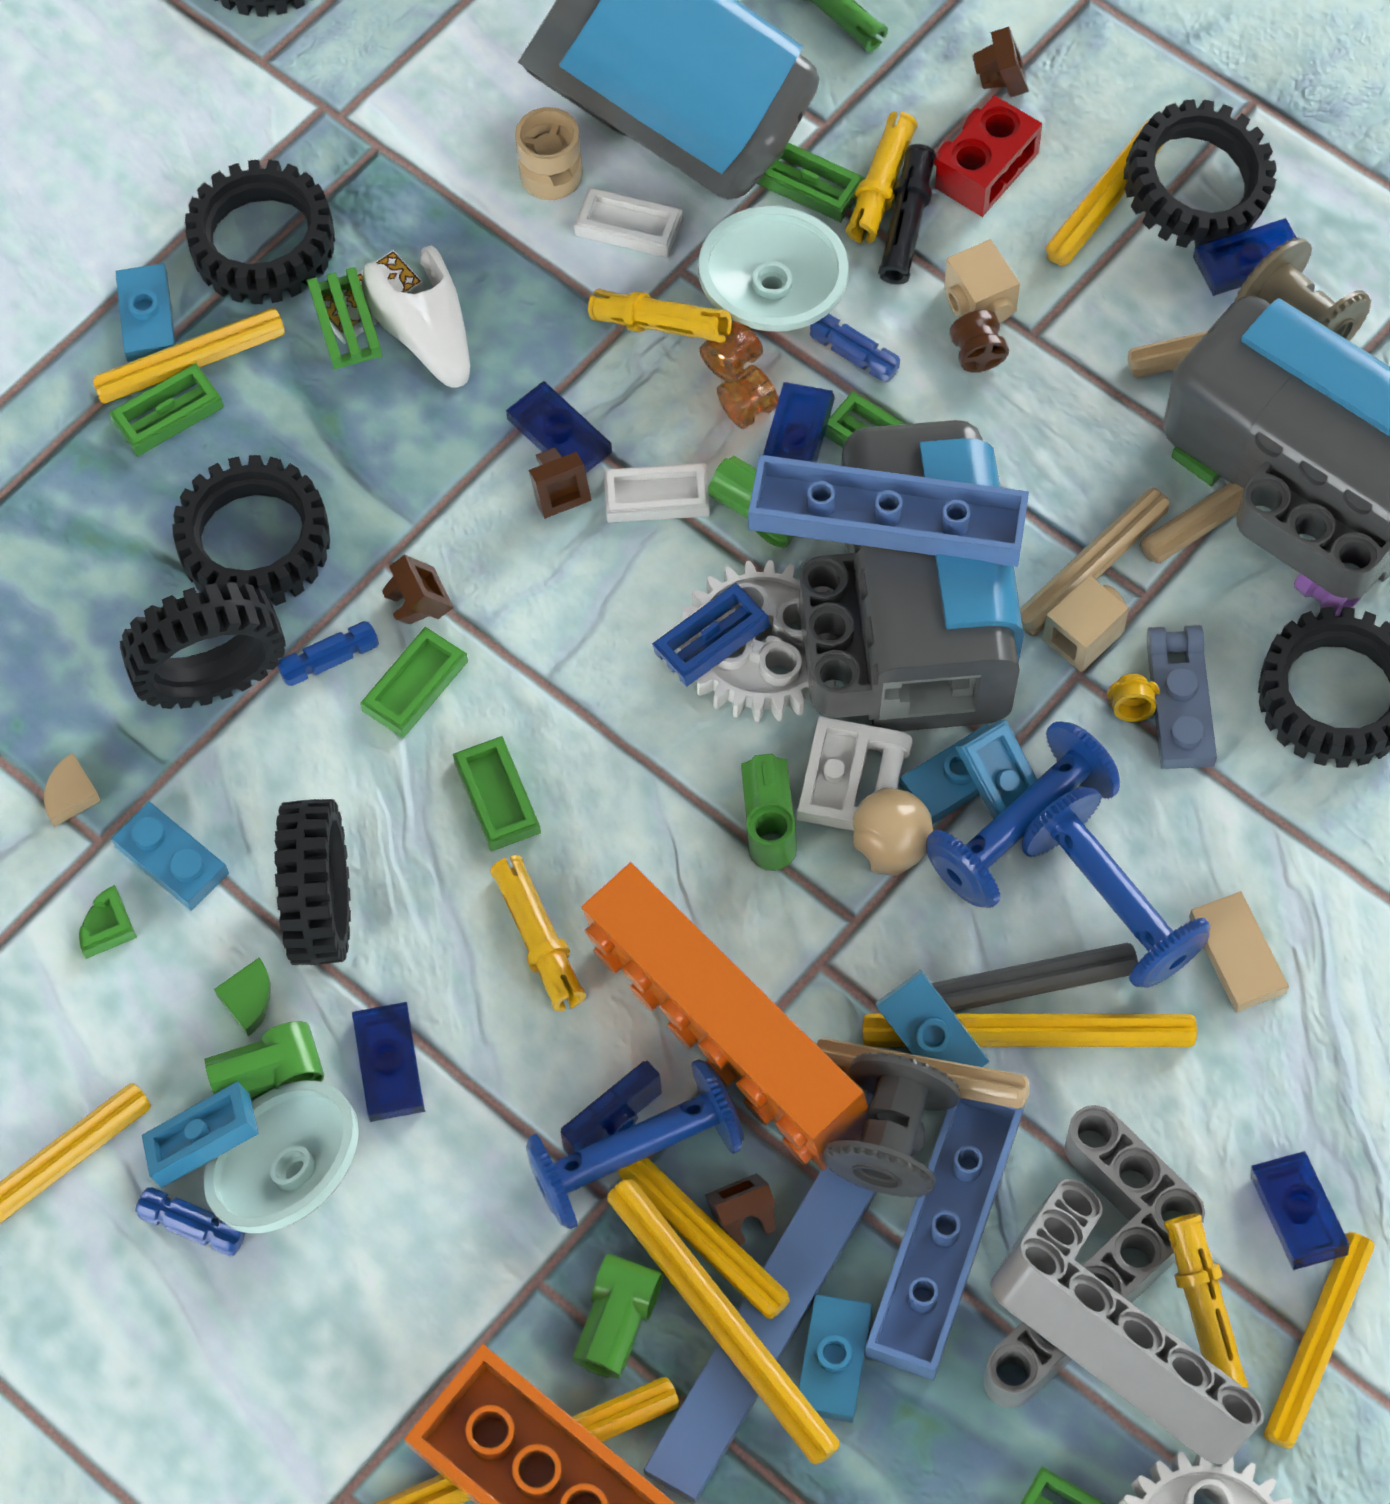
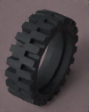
(1225, 134)
(256, 186)
(242, 482)
(195, 618)
(1294, 723)
(312, 882)

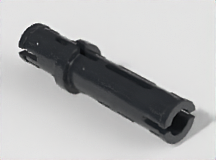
(911, 197)

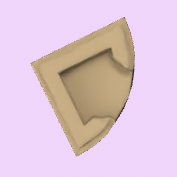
(68, 791)

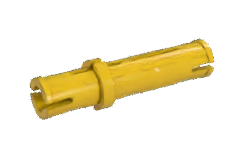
(876, 190)
(642, 312)
(546, 951)
(1203, 1293)

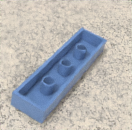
(887, 510)
(943, 1237)

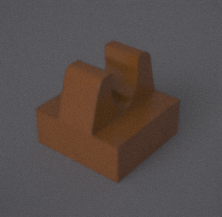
(1001, 64)
(559, 482)
(419, 587)
(743, 1199)

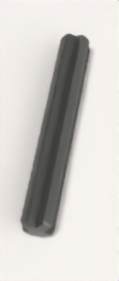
(1038, 977)

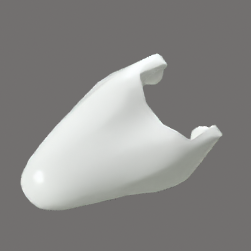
(425, 321)

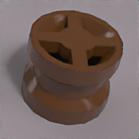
(979, 341)

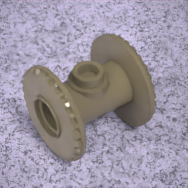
(1282, 277)

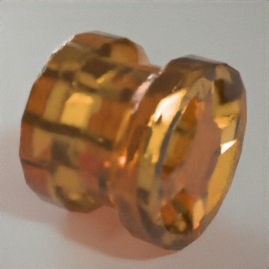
(729, 357)
(747, 396)

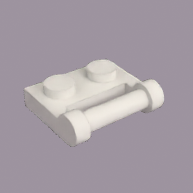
(838, 765)

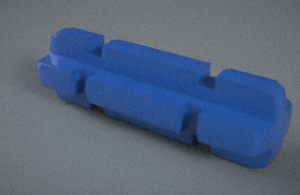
(855, 347)
(328, 653)
(188, 1221)

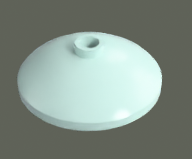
(776, 251)
(292, 1163)

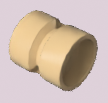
(549, 153)

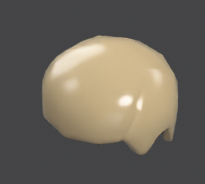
(892, 830)

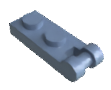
(1183, 704)

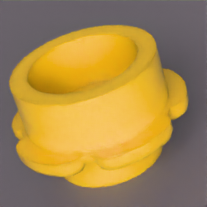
(1133, 698)

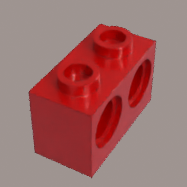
(997, 149)

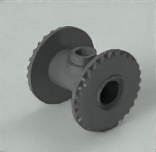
(893, 1125)

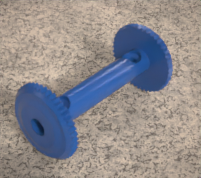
(1079, 762)
(1064, 826)
(635, 1143)

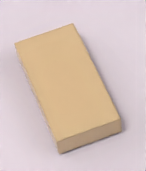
(1240, 953)

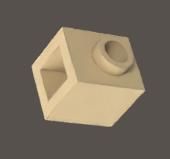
(981, 281)
(1086, 622)

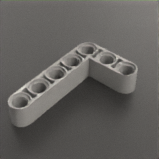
(1143, 1231)
(1113, 1336)

